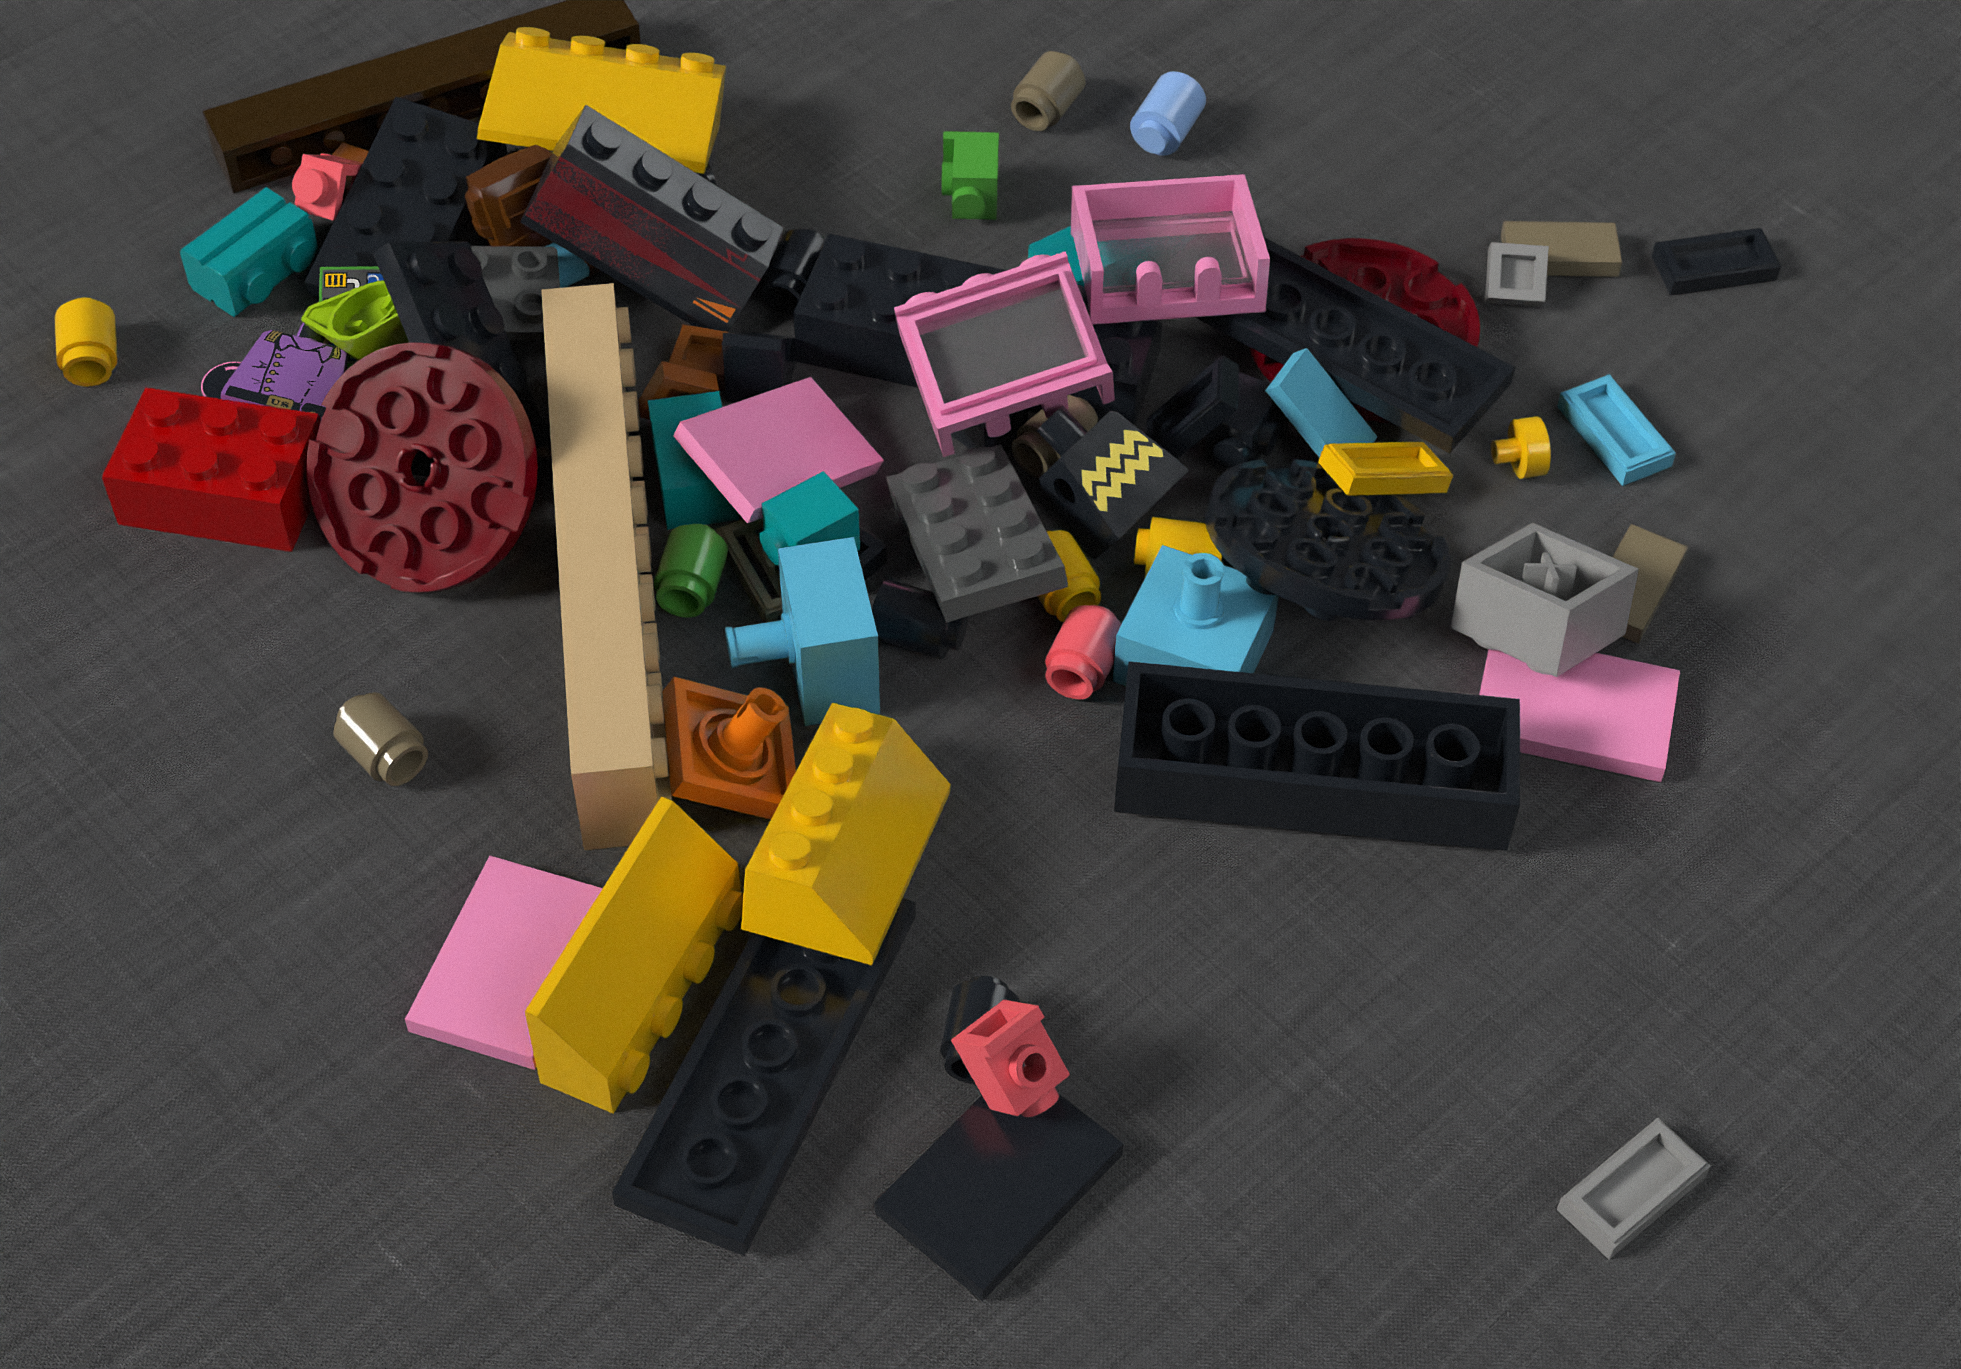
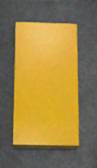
(1385, 468)

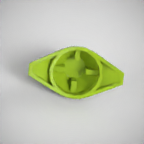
(358, 320)

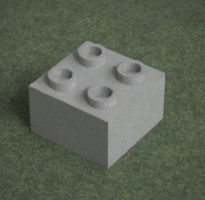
(1543, 599)

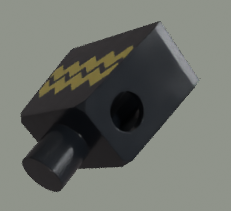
(1104, 476)

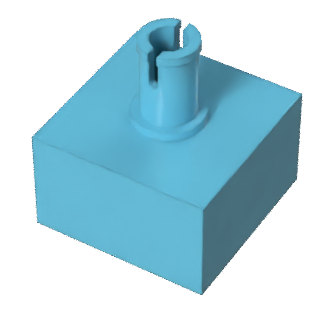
(1194, 617)
(822, 630)

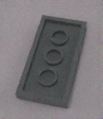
(976, 532)

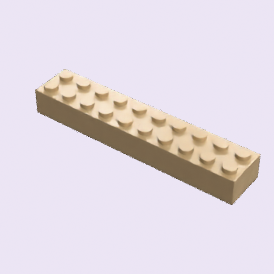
(604, 599)

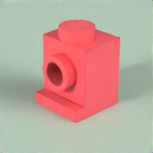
(321, 183)
(995, 1053)

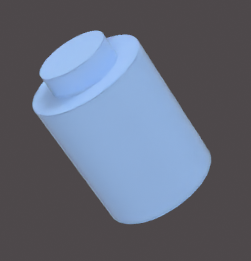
(1168, 113)

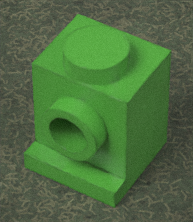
(971, 173)

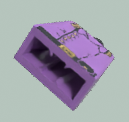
(288, 371)

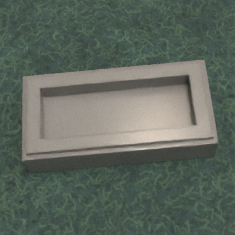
(1633, 1188)

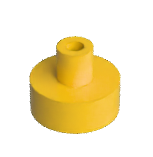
(1525, 448)

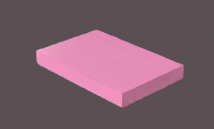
(776, 443)
(1595, 715)
(499, 959)

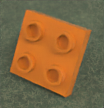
(728, 746)

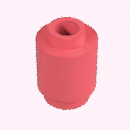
(1082, 651)

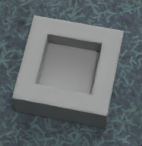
(1516, 274)

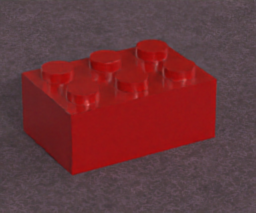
(213, 469)

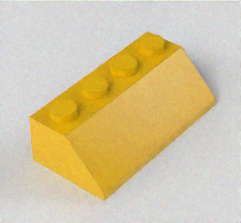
(844, 837)
(634, 960)

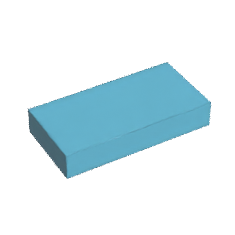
(1317, 404)
(1616, 430)

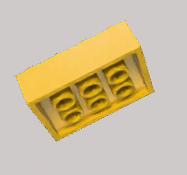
(547, 82)

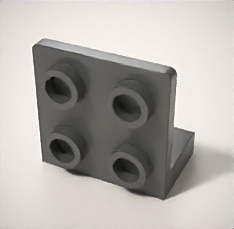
(515, 285)

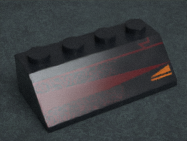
(651, 223)

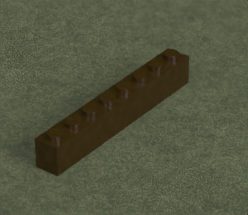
(271, 131)

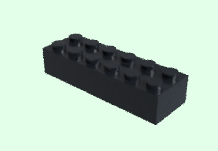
(851, 323)
(1319, 756)

